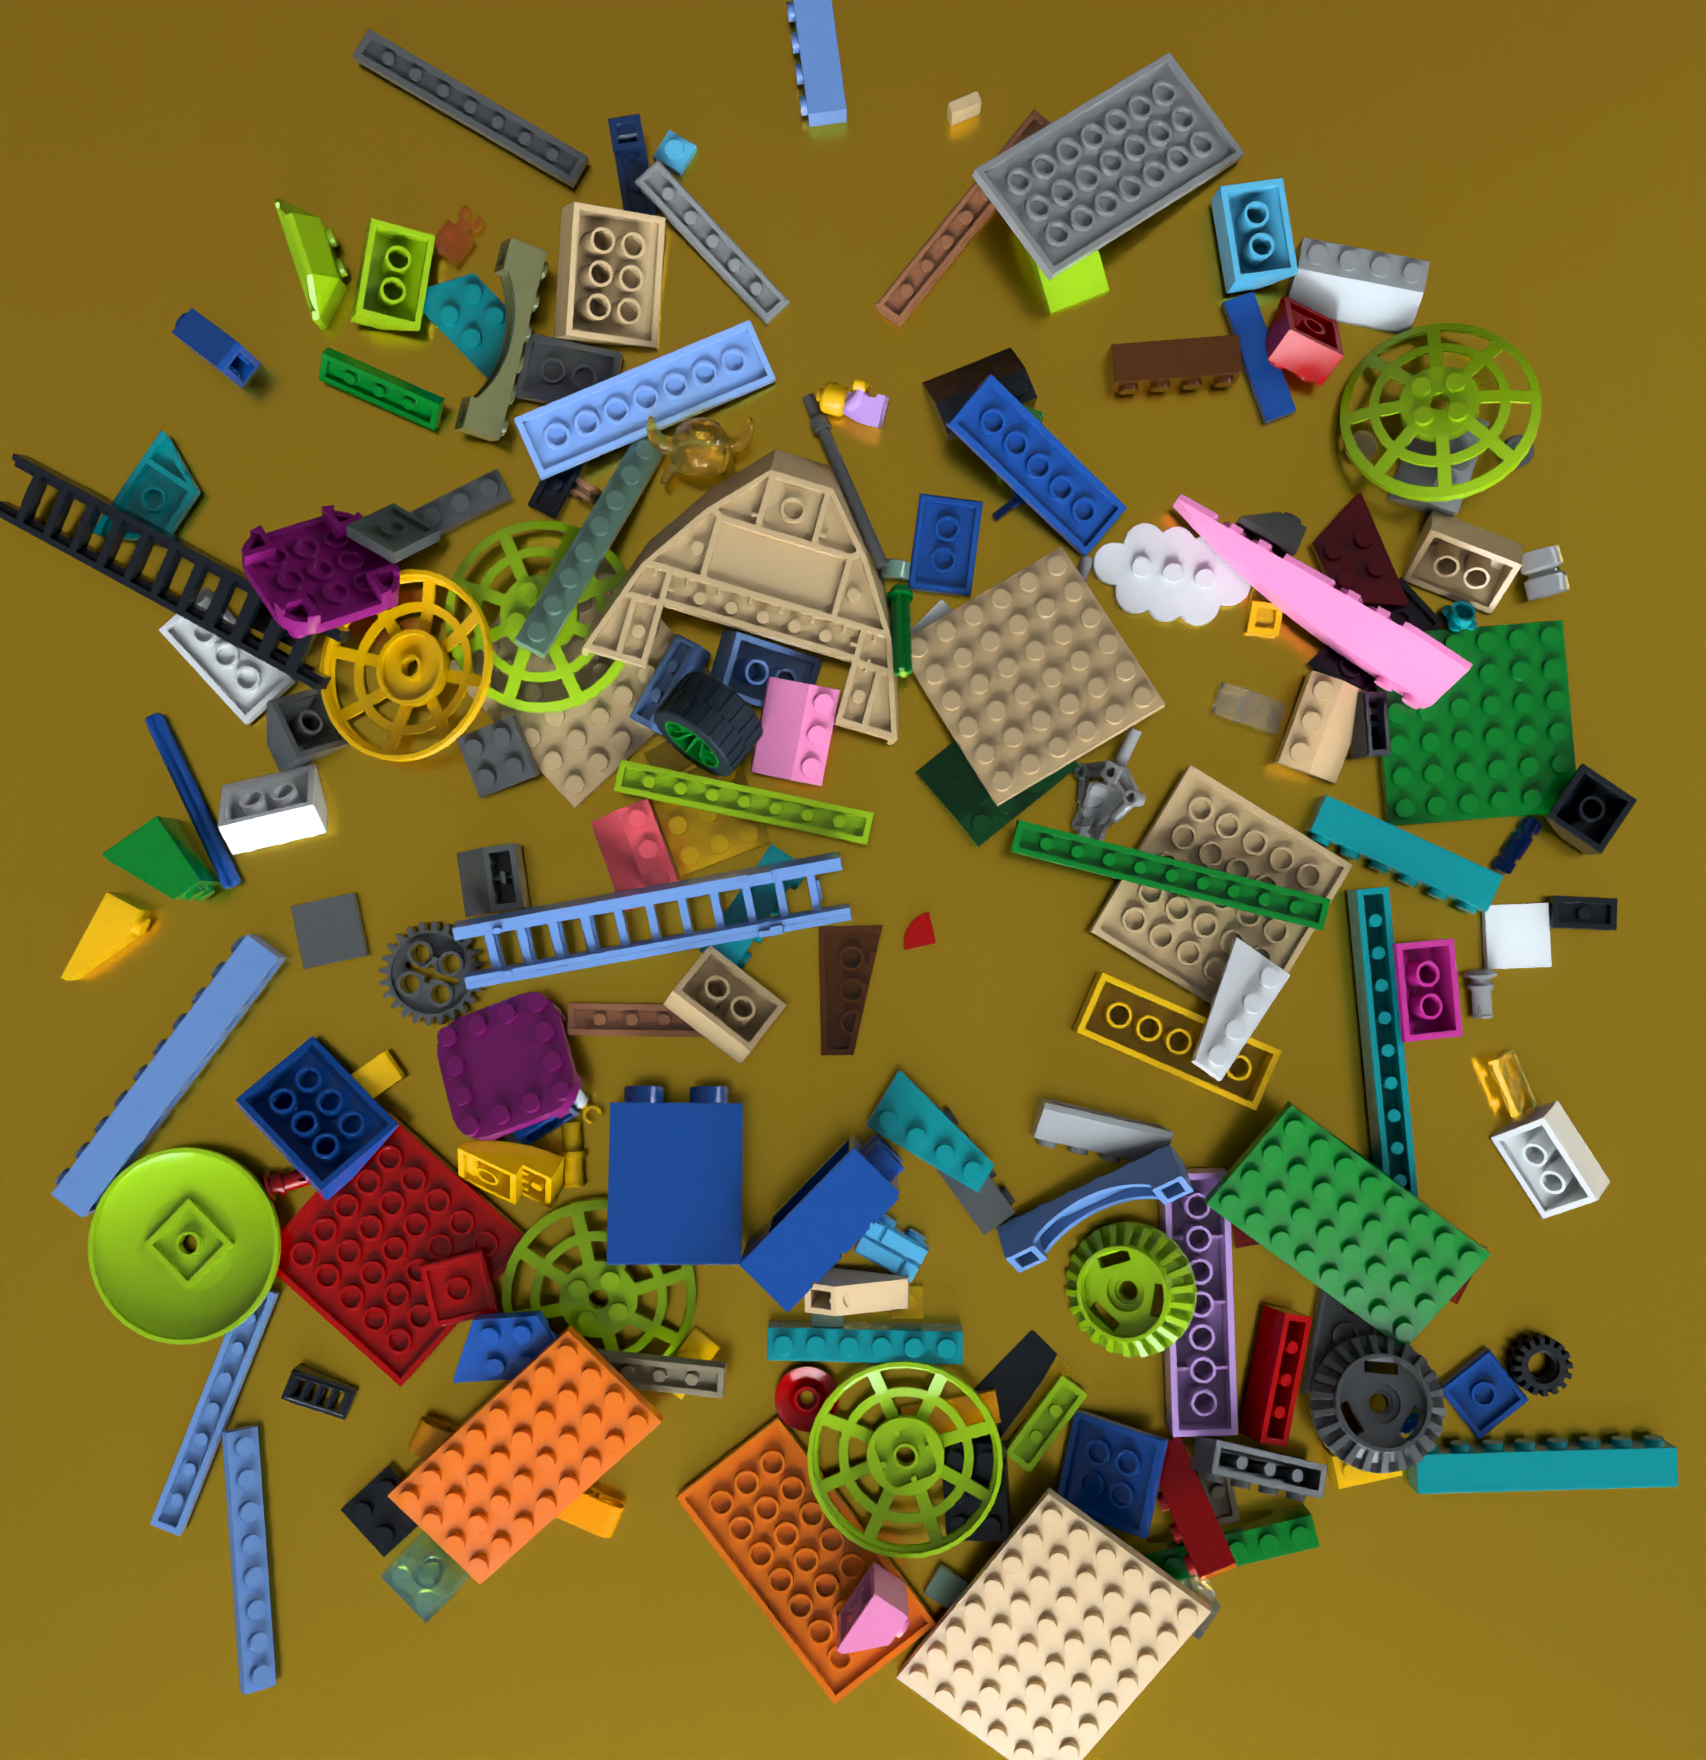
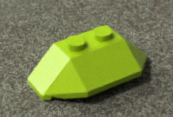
(314, 260)

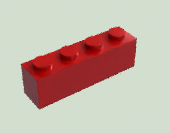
(1275, 1375)
(1192, 1516)

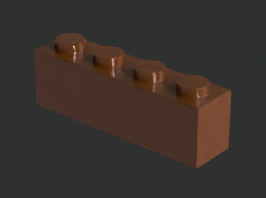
(1174, 363)

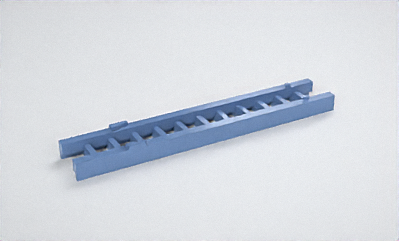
(648, 896)

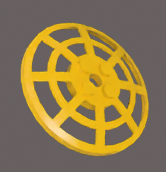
(393, 674)

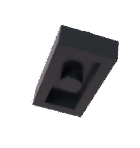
(1583, 913)

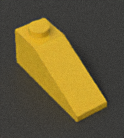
(110, 930)

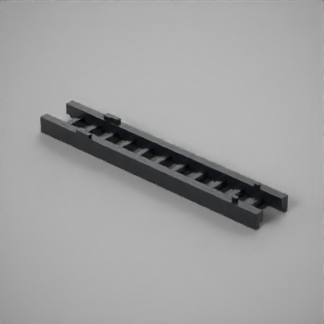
(159, 590)

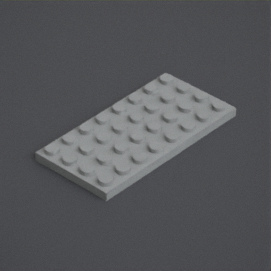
(1108, 165)

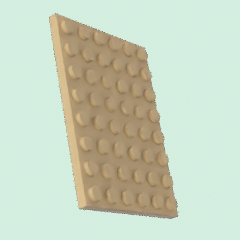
(1053, 1637)

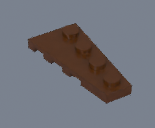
(845, 975)

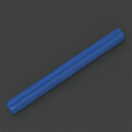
(192, 801)

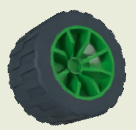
(708, 723)

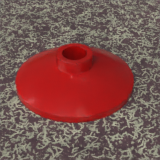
(788, 1400)

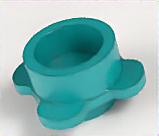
(1460, 616)

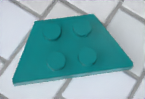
(469, 318)
(156, 490)

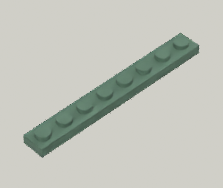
(589, 548)

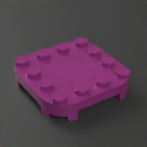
(318, 575)
(507, 1067)

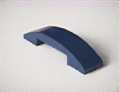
(631, 161)

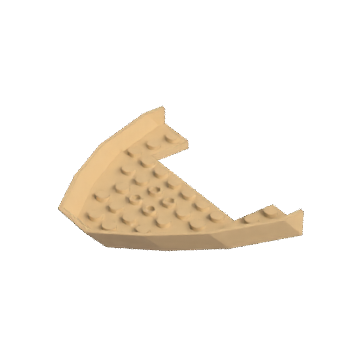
(774, 560)

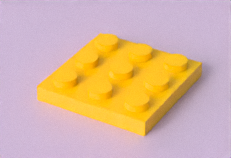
(705, 837)

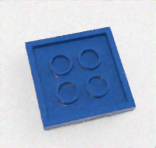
(1113, 1472)

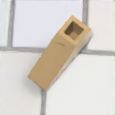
(857, 1292)

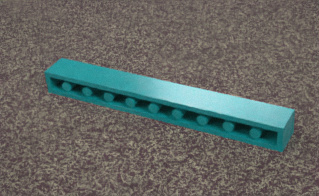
(1381, 1035)

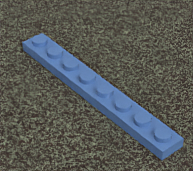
(210, 1420)
(248, 1559)

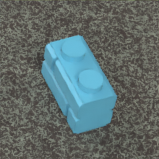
(892, 1247)

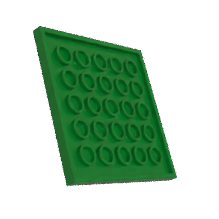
(1493, 739)

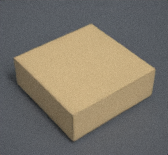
(964, 108)

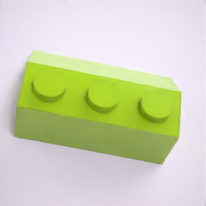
(392, 277)

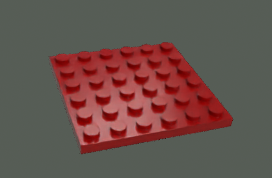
(365, 1244)

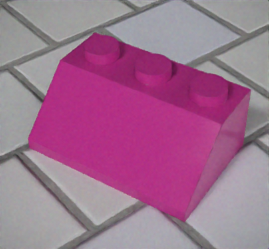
(1427, 989)

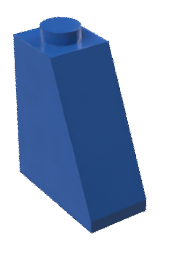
(216, 347)

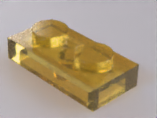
(1513, 1085)

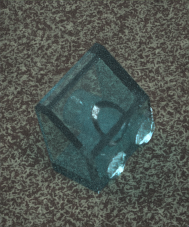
(424, 1576)

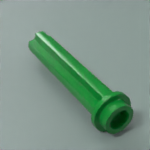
(900, 599)

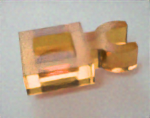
(454, 240)

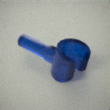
(1017, 501)

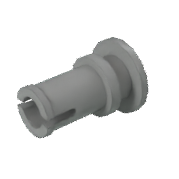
(1481, 992)

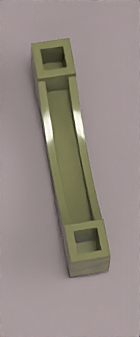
(520, 272)

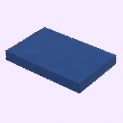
(945, 545)

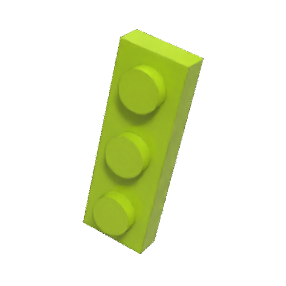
(1045, 1422)

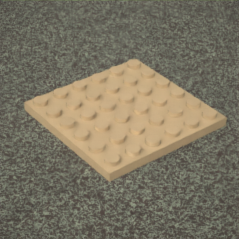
(1031, 676)
(585, 743)
(1227, 833)

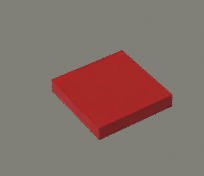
(458, 1288)

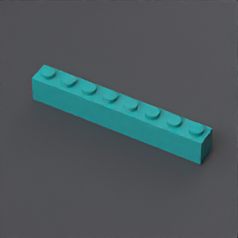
(1546, 1465)

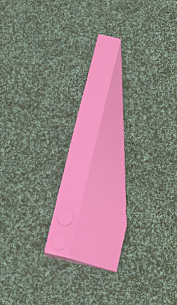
(1392, 653)

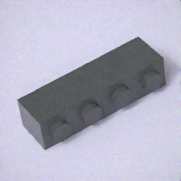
(989, 1205)

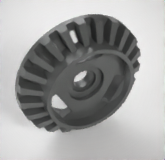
(1378, 1446)

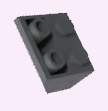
(493, 879)

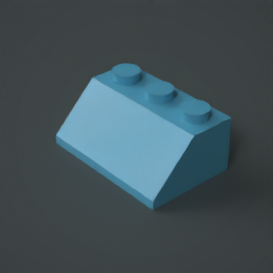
(1253, 234)

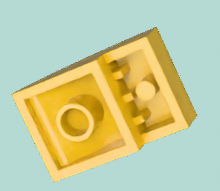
(512, 1170)

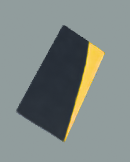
(1022, 1381)

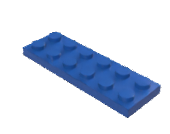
(1036, 465)

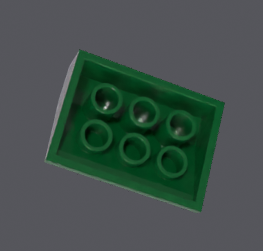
(967, 800)

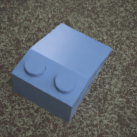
(747, 662)

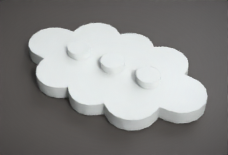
(1169, 575)

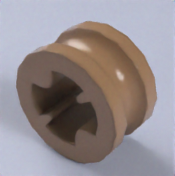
(585, 492)

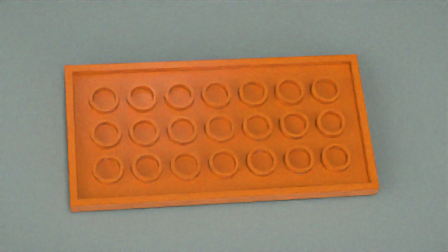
(525, 1455)
(790, 1556)

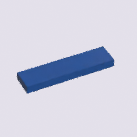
(1265, 380)

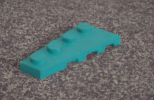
(924, 1130)

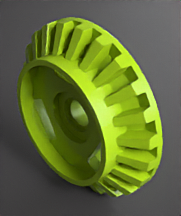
(1152, 1262)

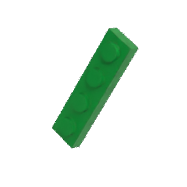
(381, 388)

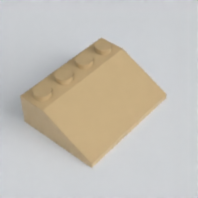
(609, 276)

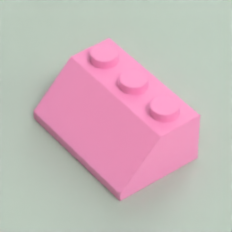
(796, 730)
(873, 1612)

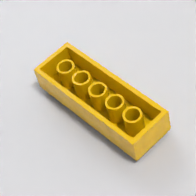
(1168, 1038)

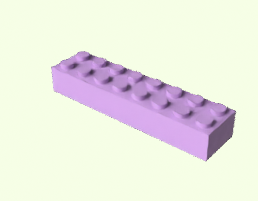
(1203, 1360)

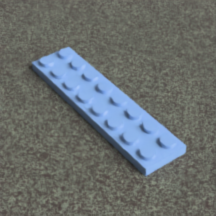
(665, 388)

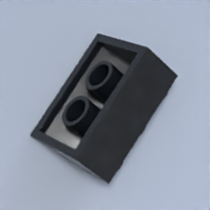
(953, 388)

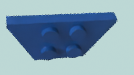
(502, 1345)

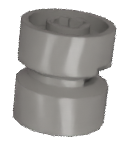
(1544, 573)

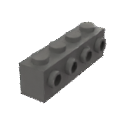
(1258, 1467)

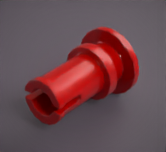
(282, 1182)

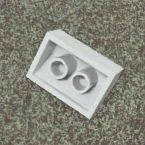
(272, 809)
(1551, 1161)

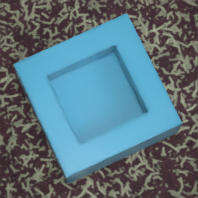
(675, 153)

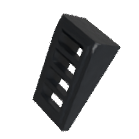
(1369, 736)
(314, 1403)

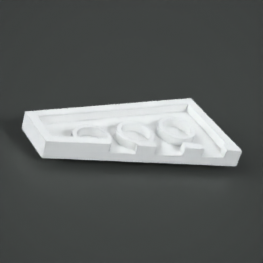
(1242, 999)

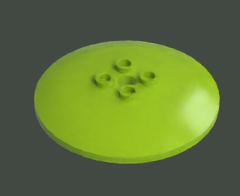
(141, 1254)

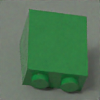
(166, 860)

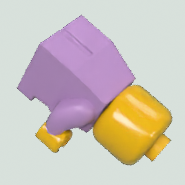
(858, 405)

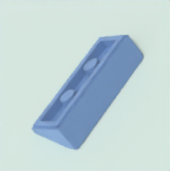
(681, 658)

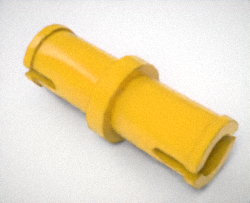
(572, 1154)

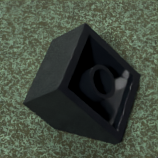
(1589, 811)

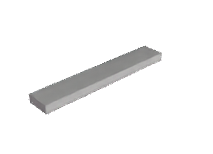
(712, 242)

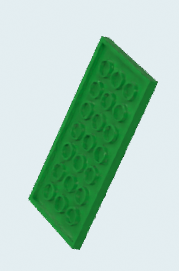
(1346, 1225)

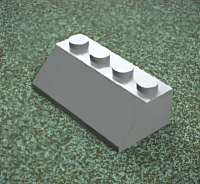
(1358, 285)
(1096, 1131)

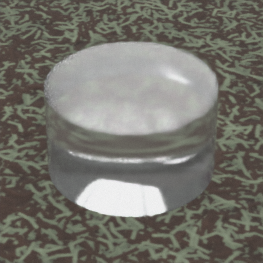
(1366, 442)

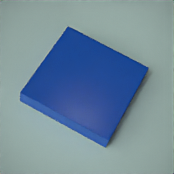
(1482, 1393)

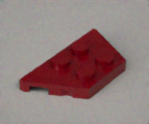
(1356, 557)

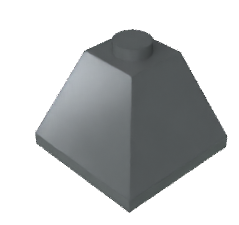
(1275, 528)
(300, 730)

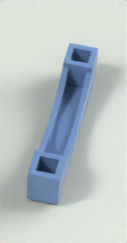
(1033, 1234)

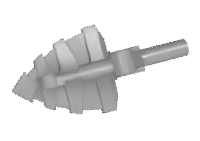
(1100, 799)

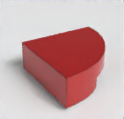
(919, 932)

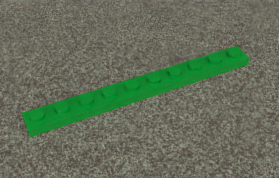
(1169, 875)

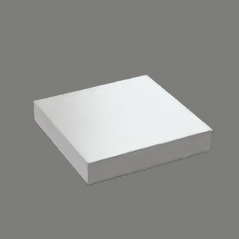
(1516, 936)

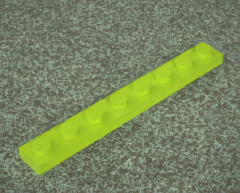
(743, 802)

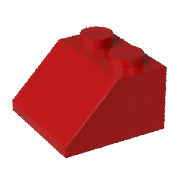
(1303, 342)

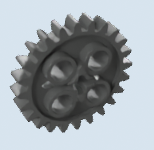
(424, 1000)

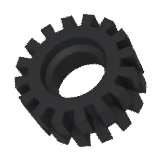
(1553, 1378)

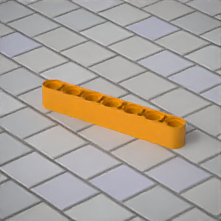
(590, 1511)

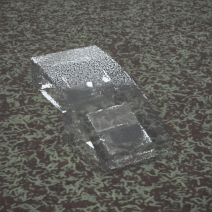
(1249, 708)

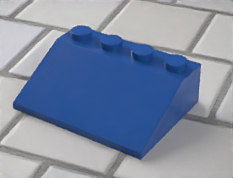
(317, 1117)

